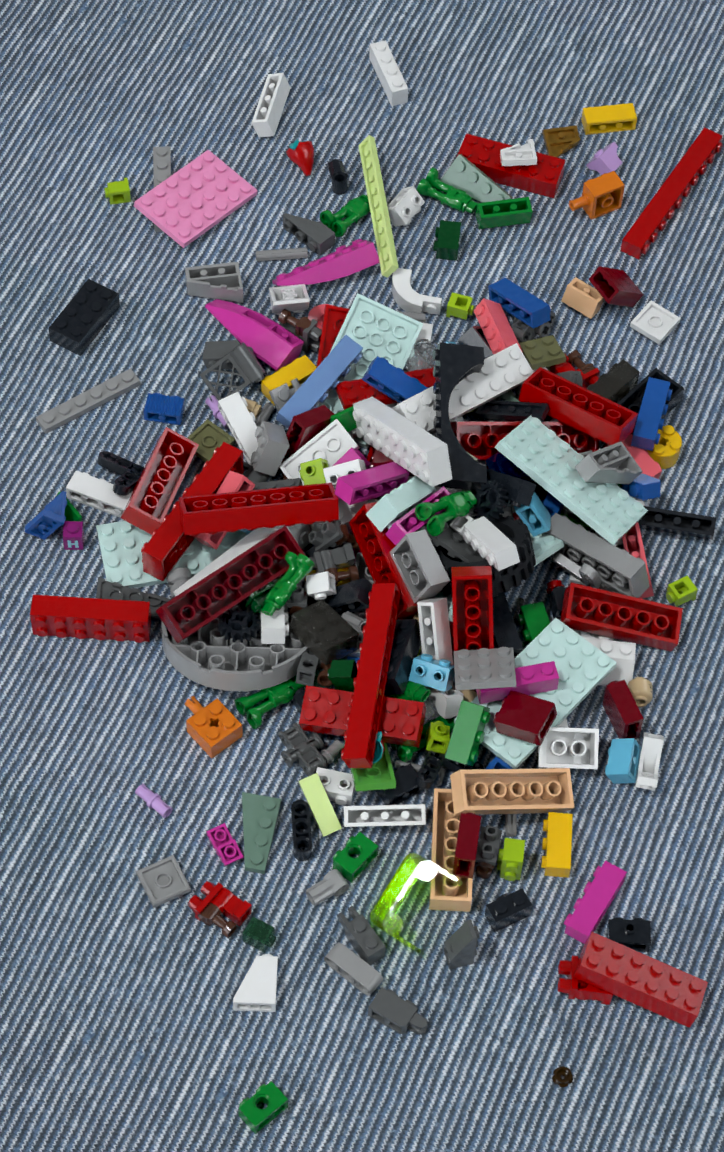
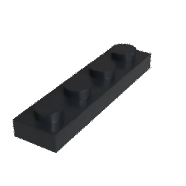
(512, 410)

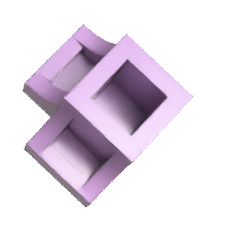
(605, 160)

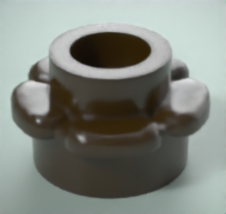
(562, 1071)

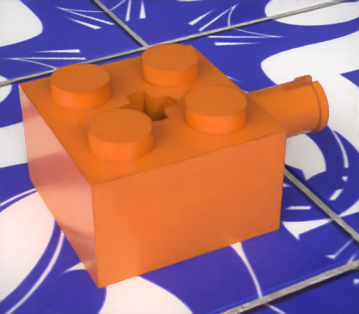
(600, 195)
(212, 726)

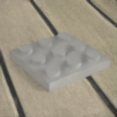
(484, 668)

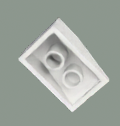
(289, 297)
(569, 748)

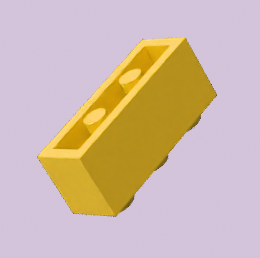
(609, 118)
(300, 368)
(557, 844)

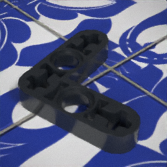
(128, 470)
(439, 762)

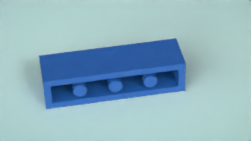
(520, 303)
(392, 380)
(651, 413)

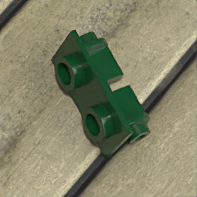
(257, 598)

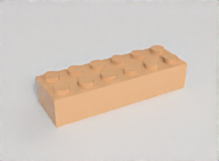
(512, 791)
(445, 825)

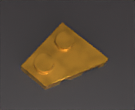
(560, 139)

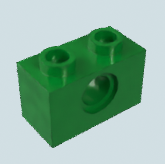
(353, 867)
(259, 1118)

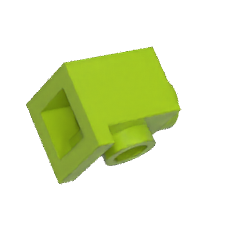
(118, 192)
(460, 306)
(681, 591)
(439, 732)

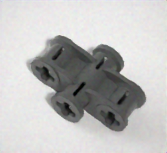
(524, 332)
(302, 749)

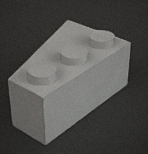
(215, 281)
(609, 465)

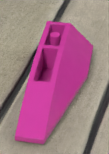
(332, 266)
(266, 337)

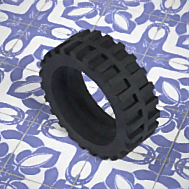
(505, 578)

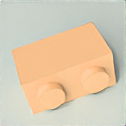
(582, 298)

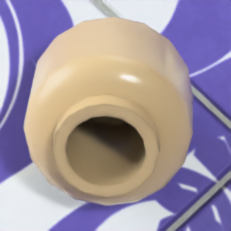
(641, 691)

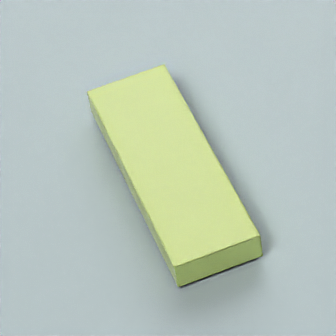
(319, 804)

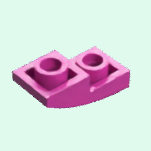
(224, 844)

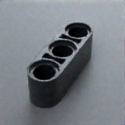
(301, 821)

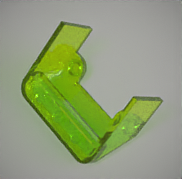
(385, 910)

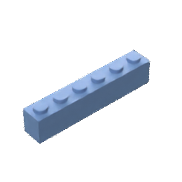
(323, 379)

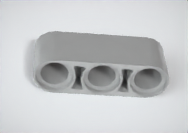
(353, 969)

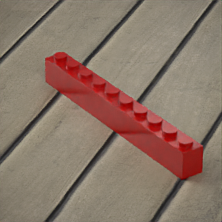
(671, 193)
(371, 676)

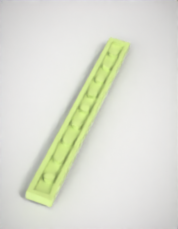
(378, 206)

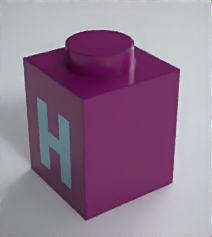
(73, 535)

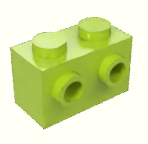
(312, 471)
(511, 859)

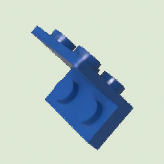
(49, 518)

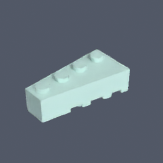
(399, 502)

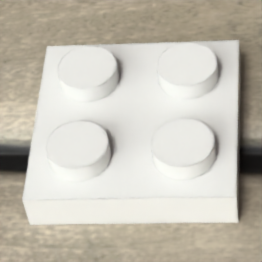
(655, 322)

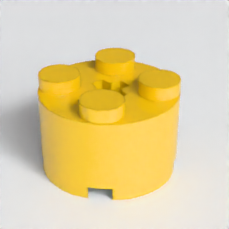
(668, 448)

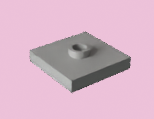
(163, 881)

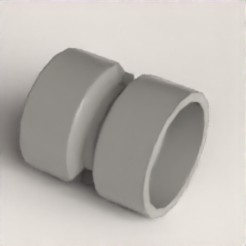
(177, 578)

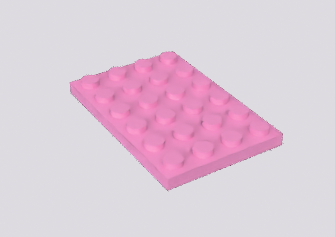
(195, 198)

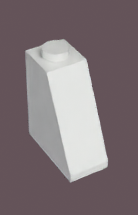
(259, 986)

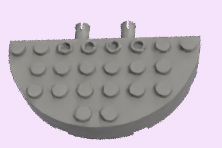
(233, 665)

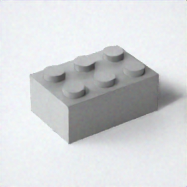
(419, 566)

